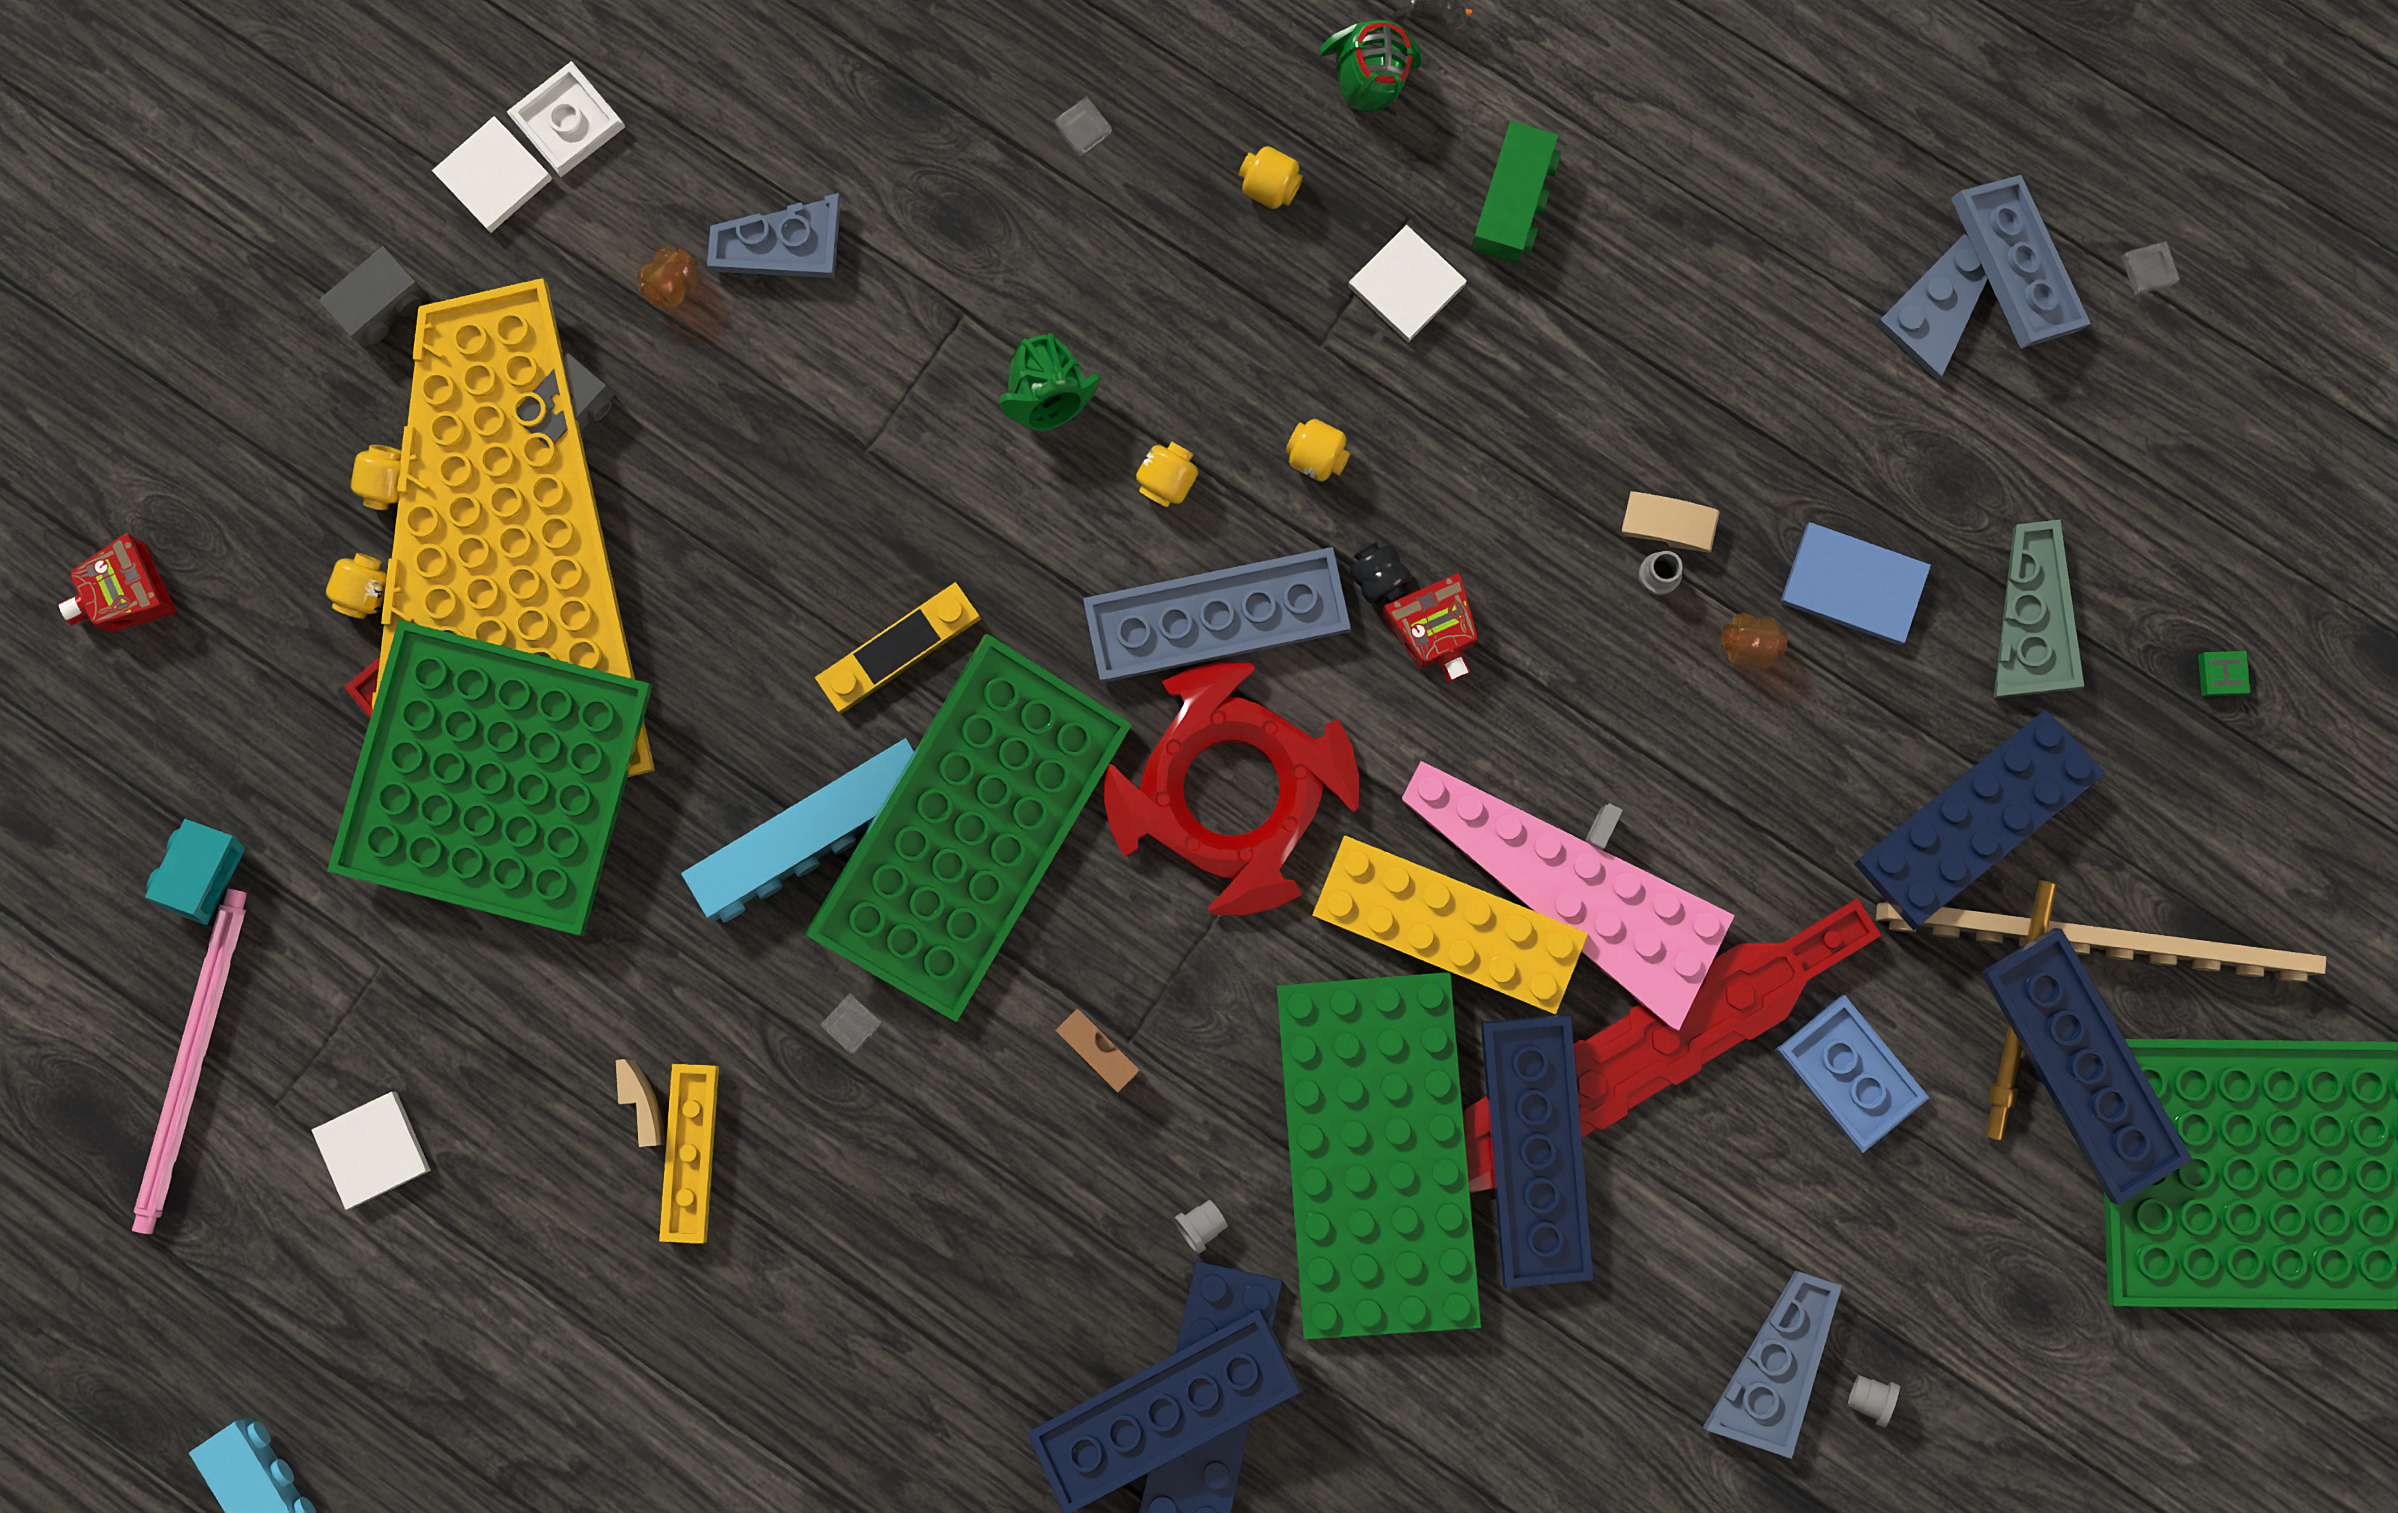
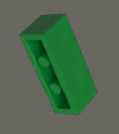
(1516, 193)

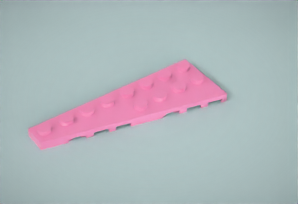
(1637, 925)

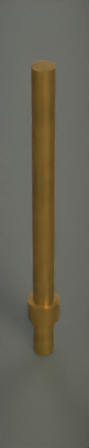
(2003, 1093)

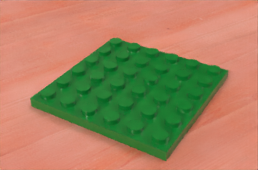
(490, 778)

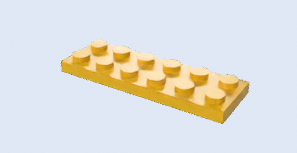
(1450, 924)

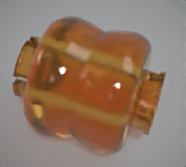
(668, 277)
(1753, 640)

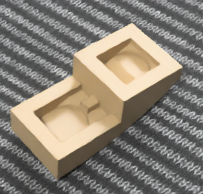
(1670, 521)
(635, 1089)

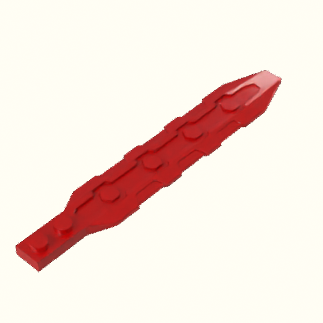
(1737, 1001)

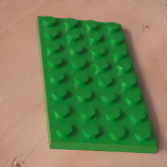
(969, 828)
(1378, 1156)

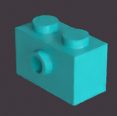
(194, 871)

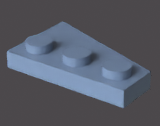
(779, 243)

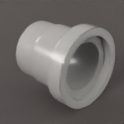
(1652, 582)
(1200, 1225)
(1874, 1399)

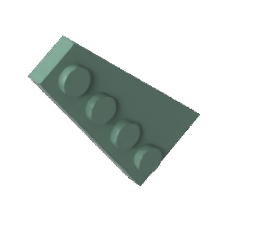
(2038, 621)

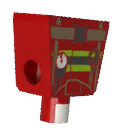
(118, 588)
(1435, 626)

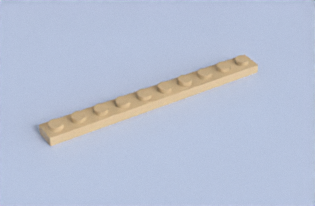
(2119, 943)

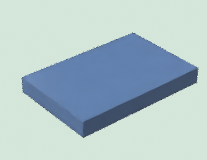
(1855, 584)
(1852, 1074)

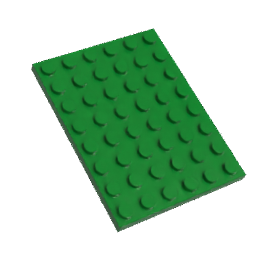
(2284, 1181)

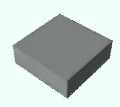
(1603, 826)

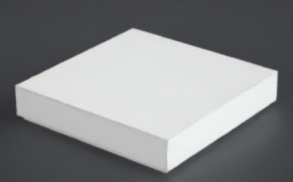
(566, 119)
(492, 174)
(1407, 283)
(370, 1150)

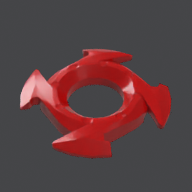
(1213, 719)

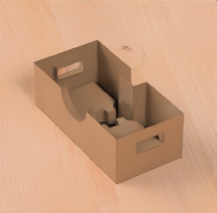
(1097, 1050)

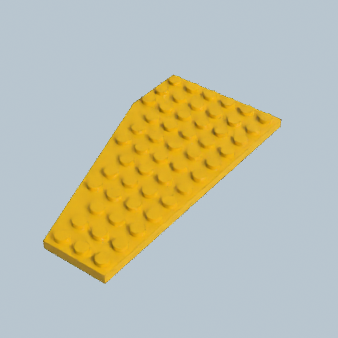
(489, 519)

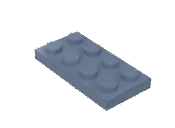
(2020, 261)

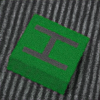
(2224, 673)

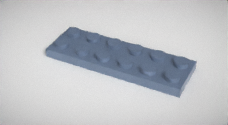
(1216, 615)

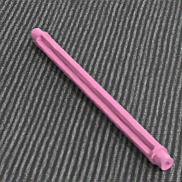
(189, 1062)

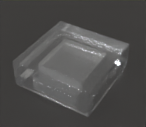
(1083, 126)
(2150, 268)
(851, 1024)

